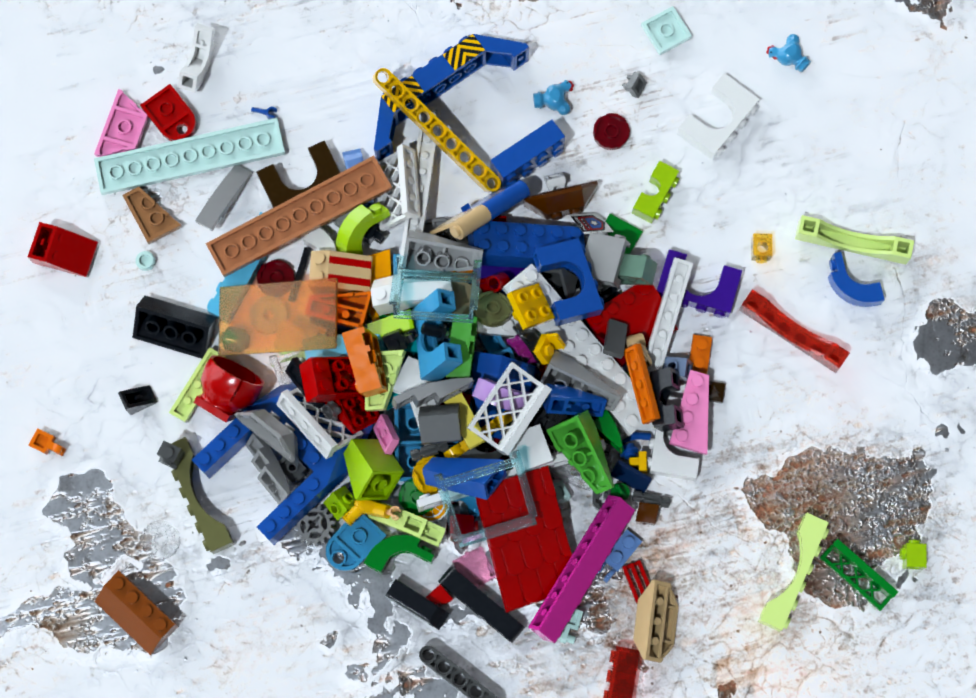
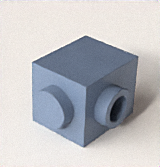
(682, 365)

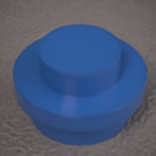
(630, 451)

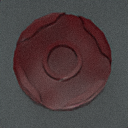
(611, 131)
(275, 272)

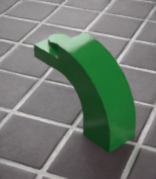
(395, 545)

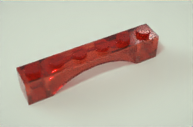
(818, 348)

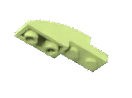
(413, 526)

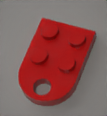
(169, 113)

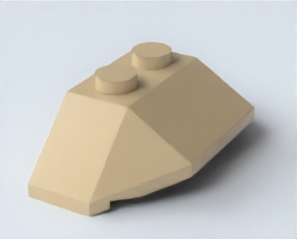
(656, 621)

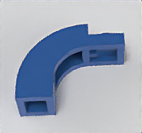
(854, 293)

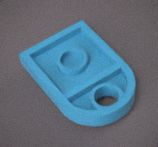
(354, 543)

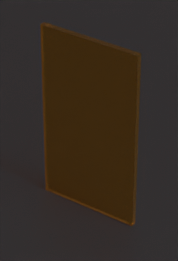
(278, 317)

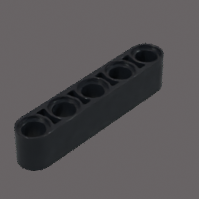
(481, 604)

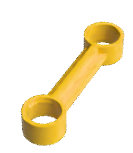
(461, 447)

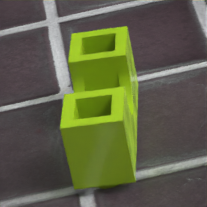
(648, 206)

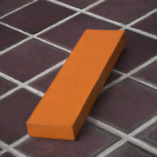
(641, 384)

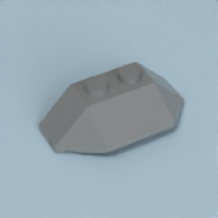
(272, 431)

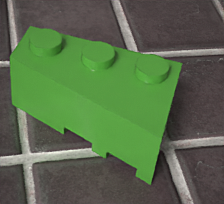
(464, 335)

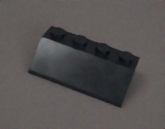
(173, 326)

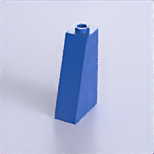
(479, 487)

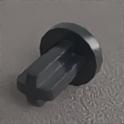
(439, 332)

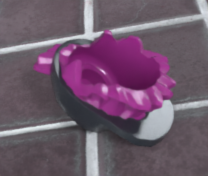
(525, 344)

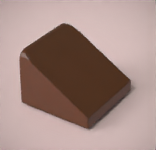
(647, 513)

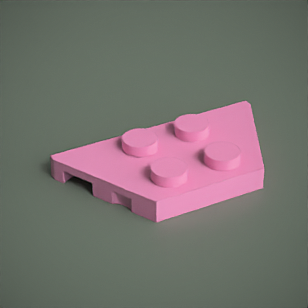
(123, 127)

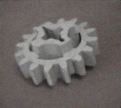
(319, 519)

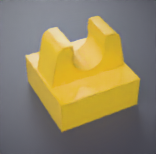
(640, 462)

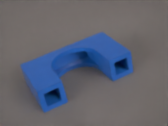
(571, 256)

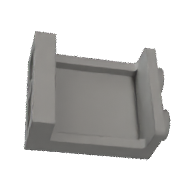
(606, 257)

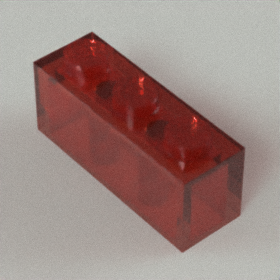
(622, 674)

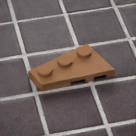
(149, 216)

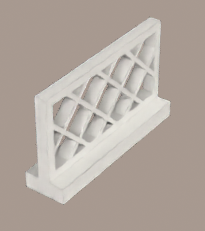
(406, 186)
(520, 421)
(309, 424)

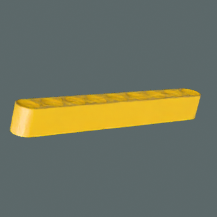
(427, 128)

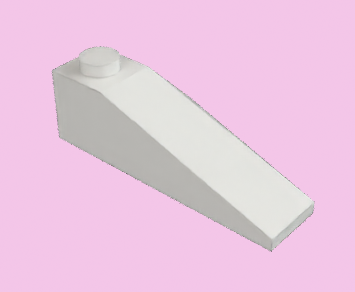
(412, 294)

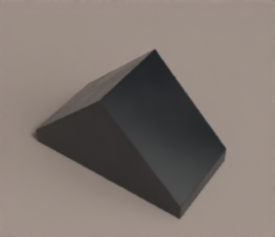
(137, 399)

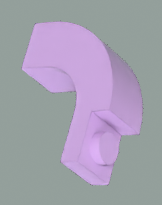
(485, 386)

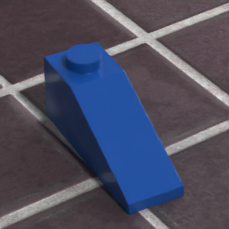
(573, 401)

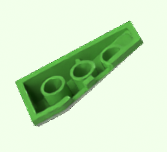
(582, 447)

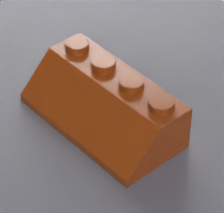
(135, 612)

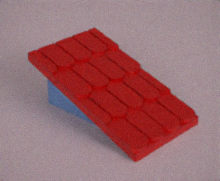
(532, 557)

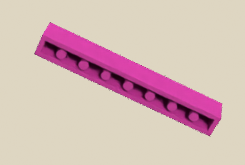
(581, 569)

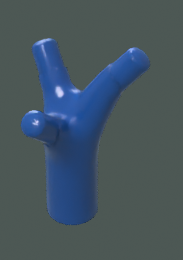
(637, 436)

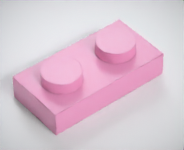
(386, 434)

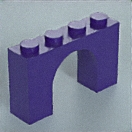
(717, 302)

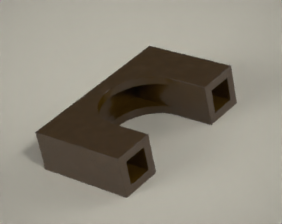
(279, 193)

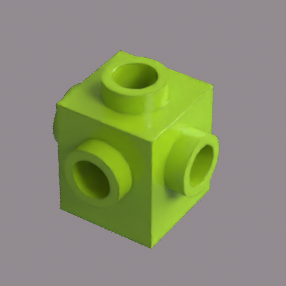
(340, 502)

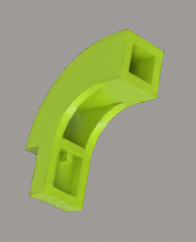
(356, 225)

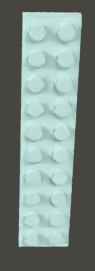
(189, 156)

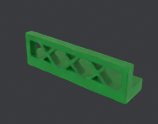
(864, 569)

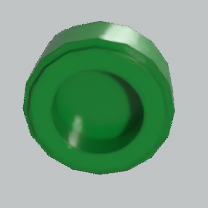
(620, 490)

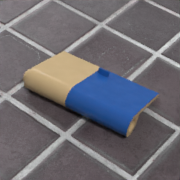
(484, 210)

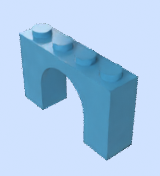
(436, 360)

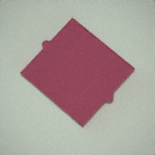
(475, 567)

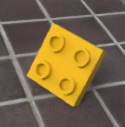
(530, 306)

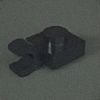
(398, 340)

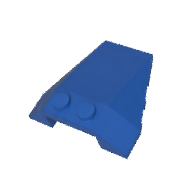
(492, 367)

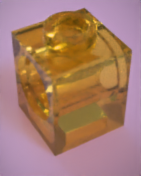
(761, 240)

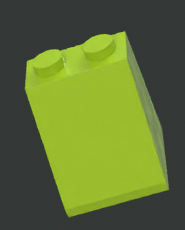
(371, 470)

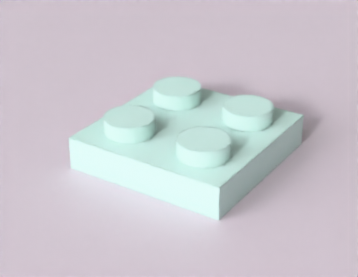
(666, 30)

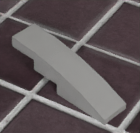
(223, 197)
(439, 391)
(270, 471)

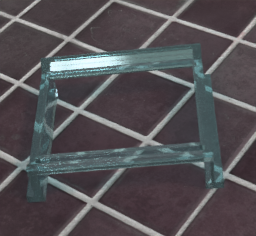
(401, 274)
(495, 530)

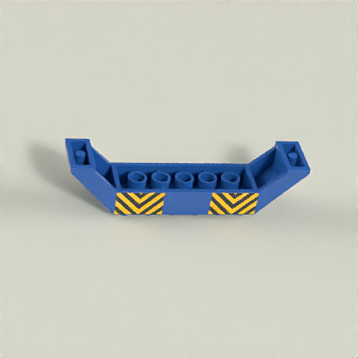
(442, 75)

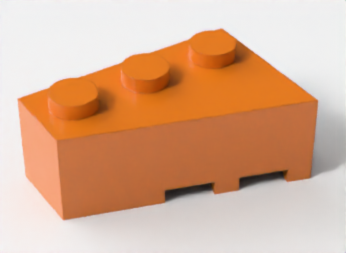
(353, 309)
(365, 361)

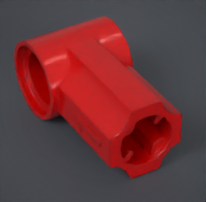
(490, 283)

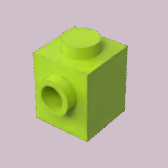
(913, 555)

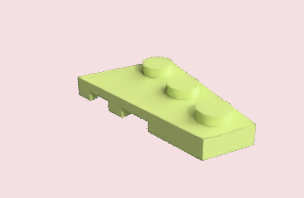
(392, 363)

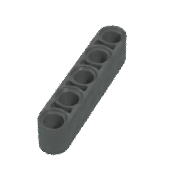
(453, 671)

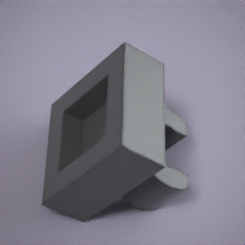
(635, 84)

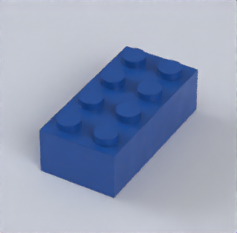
(528, 153)

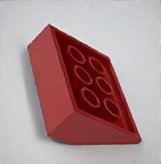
(633, 307)

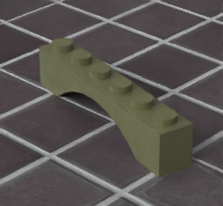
(215, 533)

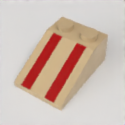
(350, 269)

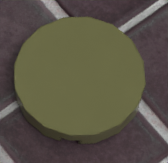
(493, 309)

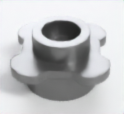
(331, 410)

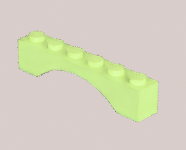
(882, 247)
(809, 535)

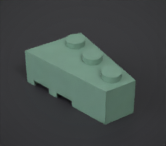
(637, 270)

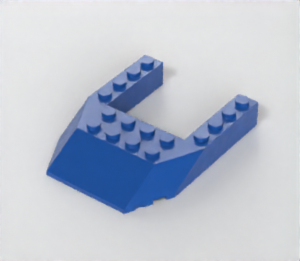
(325, 475)

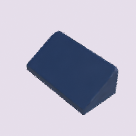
(630, 476)

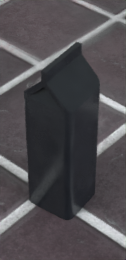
(417, 604)

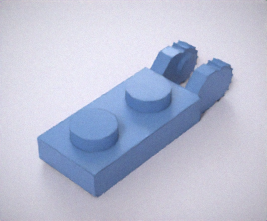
(620, 553)

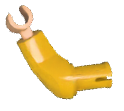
(371, 508)

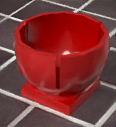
(227, 388)

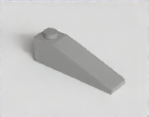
(437, 253)
(568, 372)

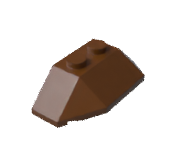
(561, 202)

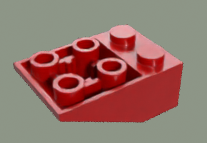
(62, 250)
(327, 379)
(354, 414)

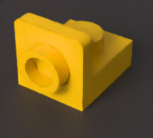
(546, 346)

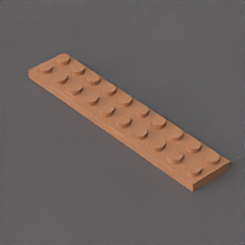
(298, 216)

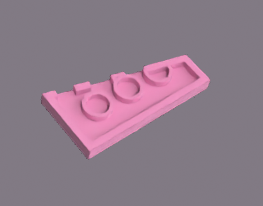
(695, 415)

